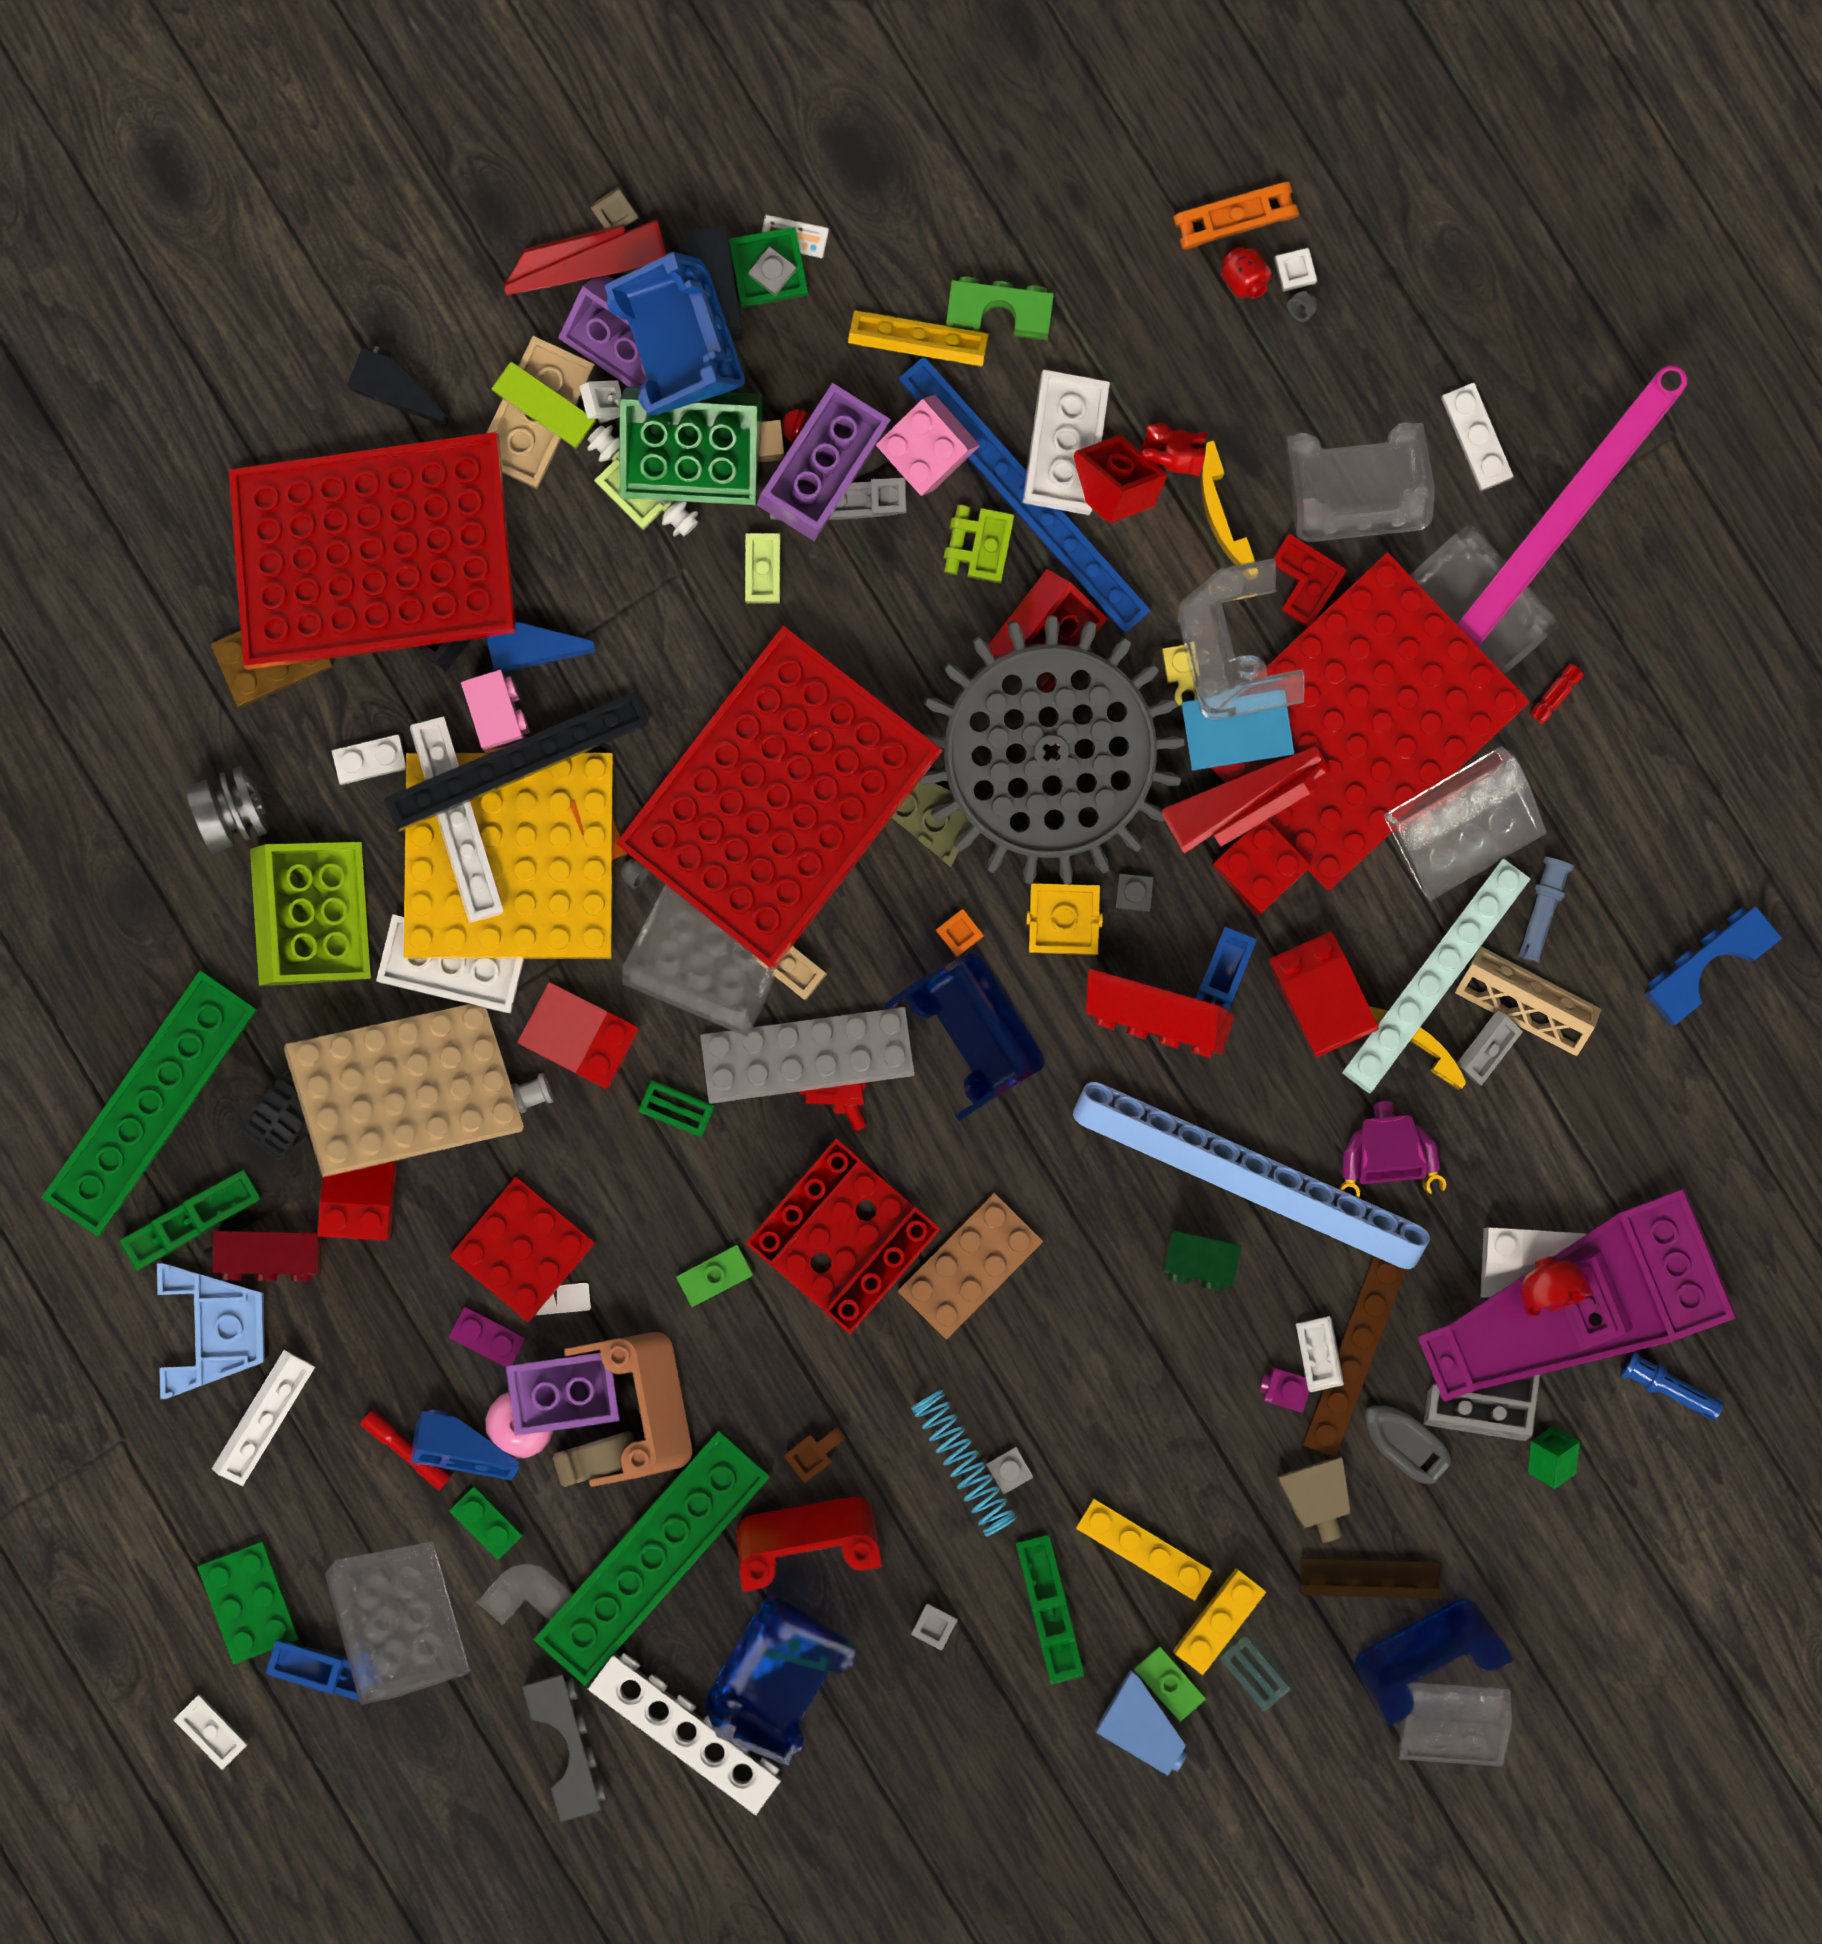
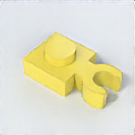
(1178, 671)

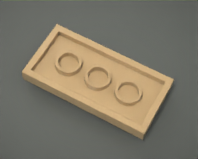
(524, 443)

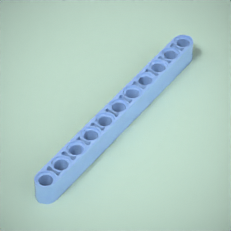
(1251, 1175)

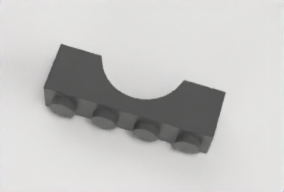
(552, 1703)

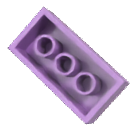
(823, 462)

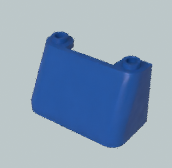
(677, 332)

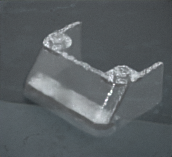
(1221, 682)

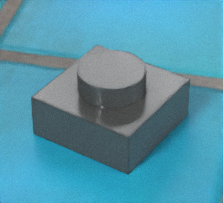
(1134, 893)

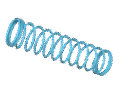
(923, 1405)

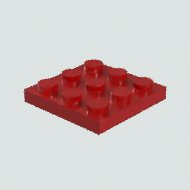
(522, 1249)

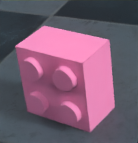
(927, 445)
(494, 711)

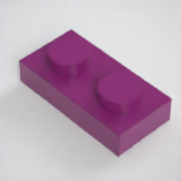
(487, 1337)

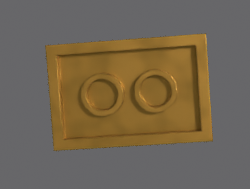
(260, 682)

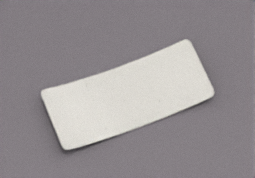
(569, 1299)

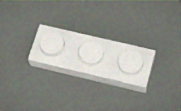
(1477, 437)

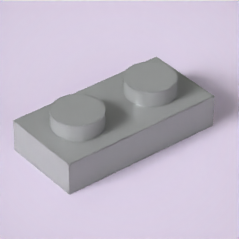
(1489, 1047)

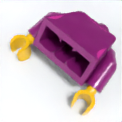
(1390, 1151)

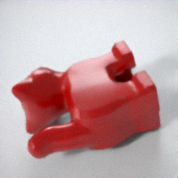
(1182, 449)

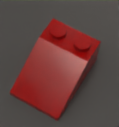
(1323, 994)
(578, 1036)
(358, 1203)

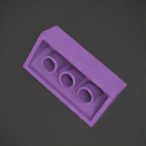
(603, 336)

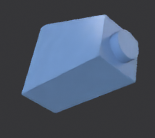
(1141, 1727)

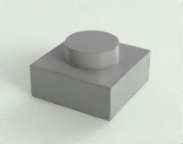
(772, 271)
(1009, 1470)
(934, 1626)

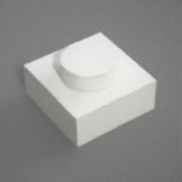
(1295, 269)

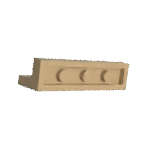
(1532, 995)

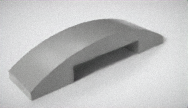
(871, 499)

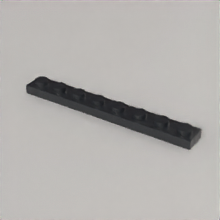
(515, 761)

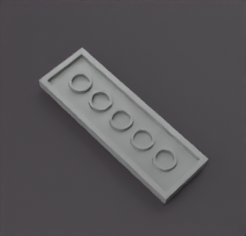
(807, 1055)

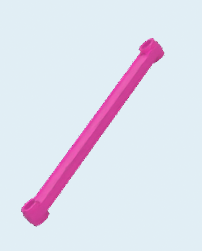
(1570, 507)

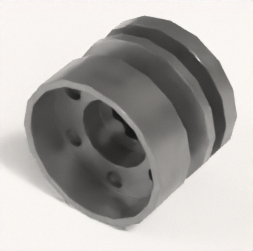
(227, 809)

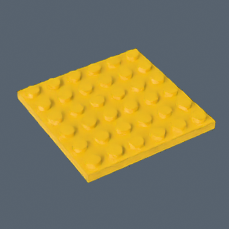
(546, 876)

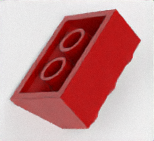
(1049, 597)

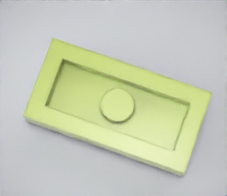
(762, 568)

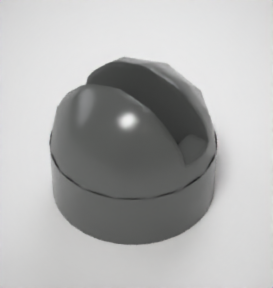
(1298, 312)
(634, 873)

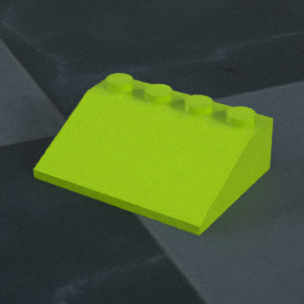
(310, 913)

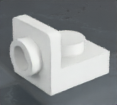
(601, 400)

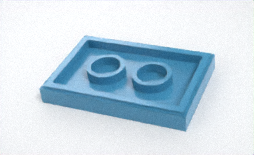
(1236, 738)

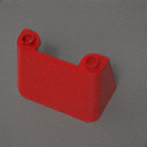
(806, 1529)

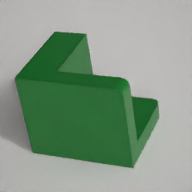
(1553, 1457)

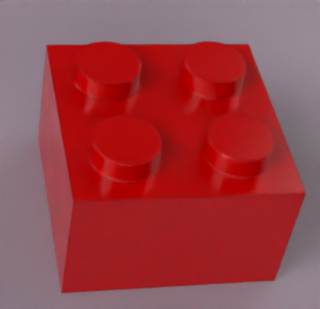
(1261, 866)

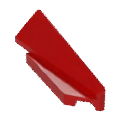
(586, 257)
(1244, 801)

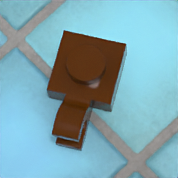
(811, 1456)

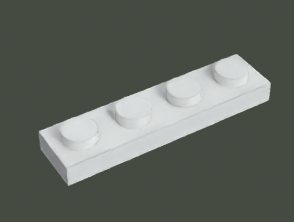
(263, 1418)

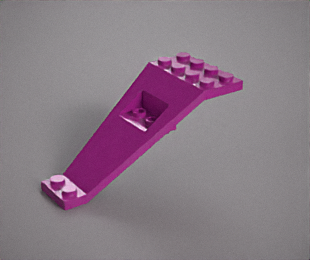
(1648, 1284)

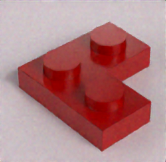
(1315, 576)

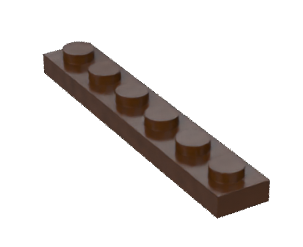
(1355, 1356)

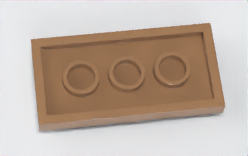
(970, 1266)

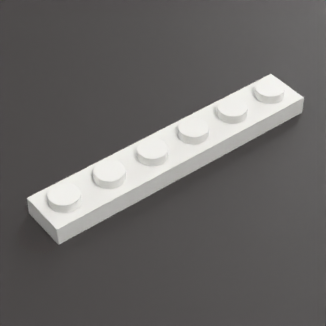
(458, 826)

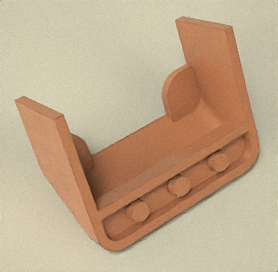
(659, 1399)

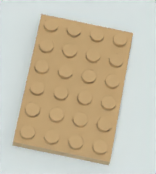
(403, 1088)

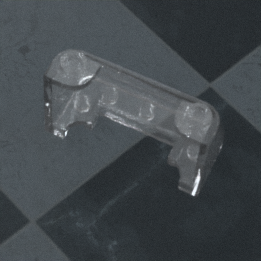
(1361, 486)
(1457, 578)

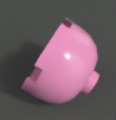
(501, 1431)

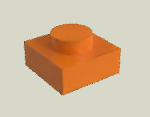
(959, 933)

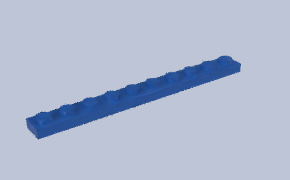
(1048, 524)

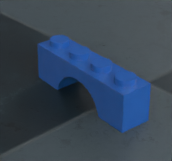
(1678, 992)

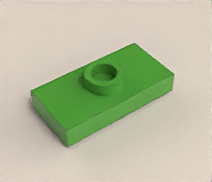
(714, 1276)
(1169, 1684)

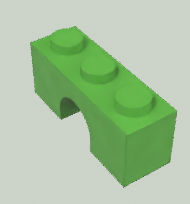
(972, 300)

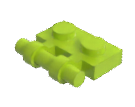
(989, 546)

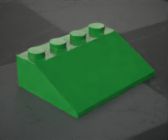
(693, 451)

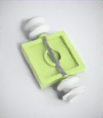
(639, 510)

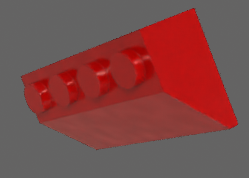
(1157, 1013)

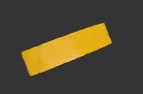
(1212, 470)
(1445, 1066)

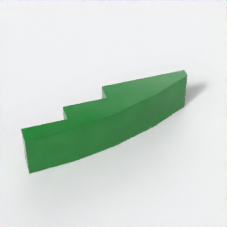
(189, 1220)
(1050, 1609)

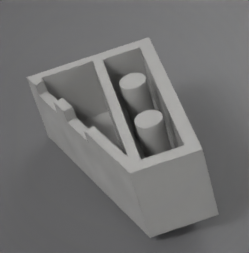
(1495, 1411)

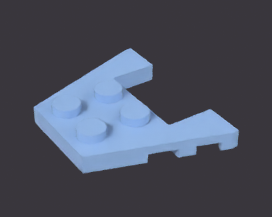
(226, 1329)

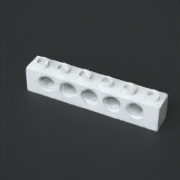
(608, 1688)

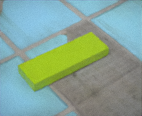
(543, 405)

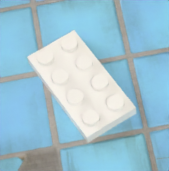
(1066, 420)
(470, 981)

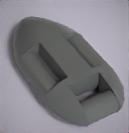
(1406, 1442)

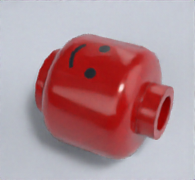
(1246, 273)

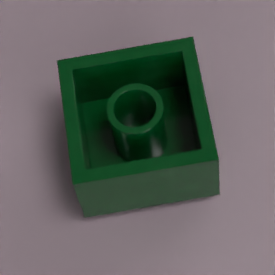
(1200, 1259)

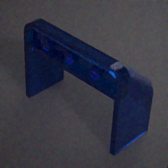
(979, 1024)

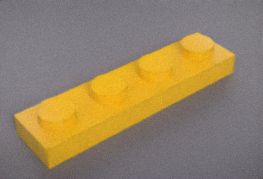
(918, 338)
(1144, 1549)

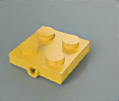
(1064, 919)

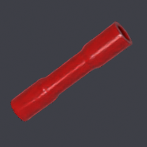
(389, 1436)

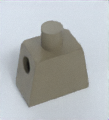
(1318, 1496)

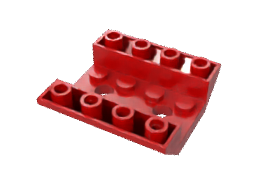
(823, 1219)

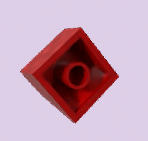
(1118, 478)

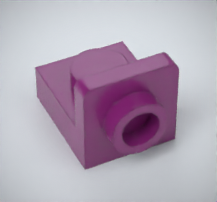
(1284, 1389)

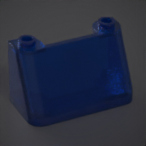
(1423, 1648)
(775, 1679)

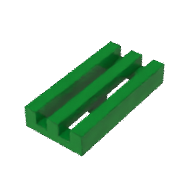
(648, 1097)

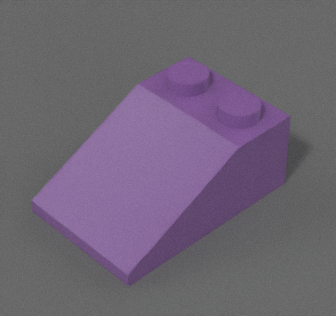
(561, 1394)

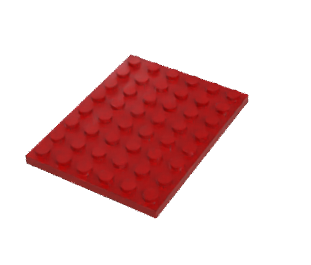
(371, 551)
(1390, 705)
(778, 797)

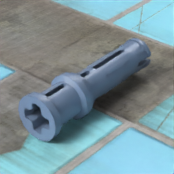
(1549, 893)

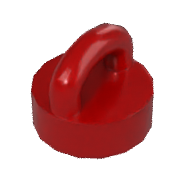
(793, 424)

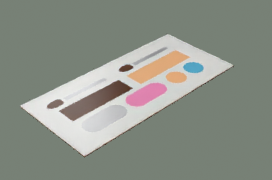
(810, 237)

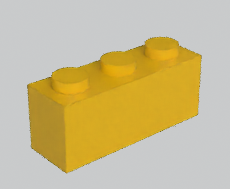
(1219, 1621)

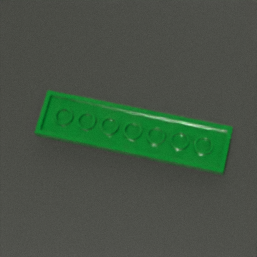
(149, 1104)
(651, 1558)

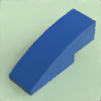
(1226, 968)
(312, 1669)

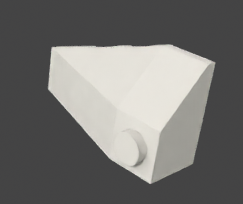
(1512, 1254)

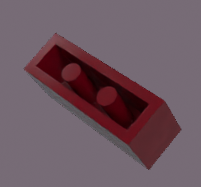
(267, 1255)

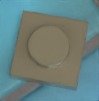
(614, 209)

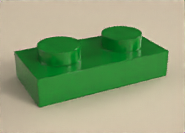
(486, 1523)

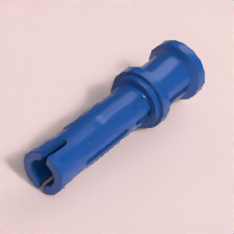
(1657, 1379)

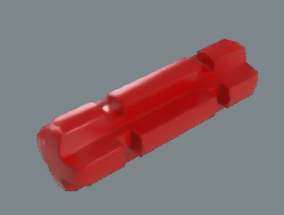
(1556, 693)

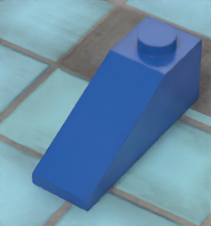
(534, 647)
(455, 1446)

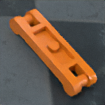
(1236, 215)

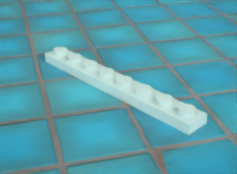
(1436, 976)

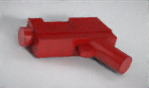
(845, 1098)

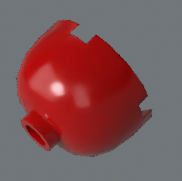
(1553, 1286)

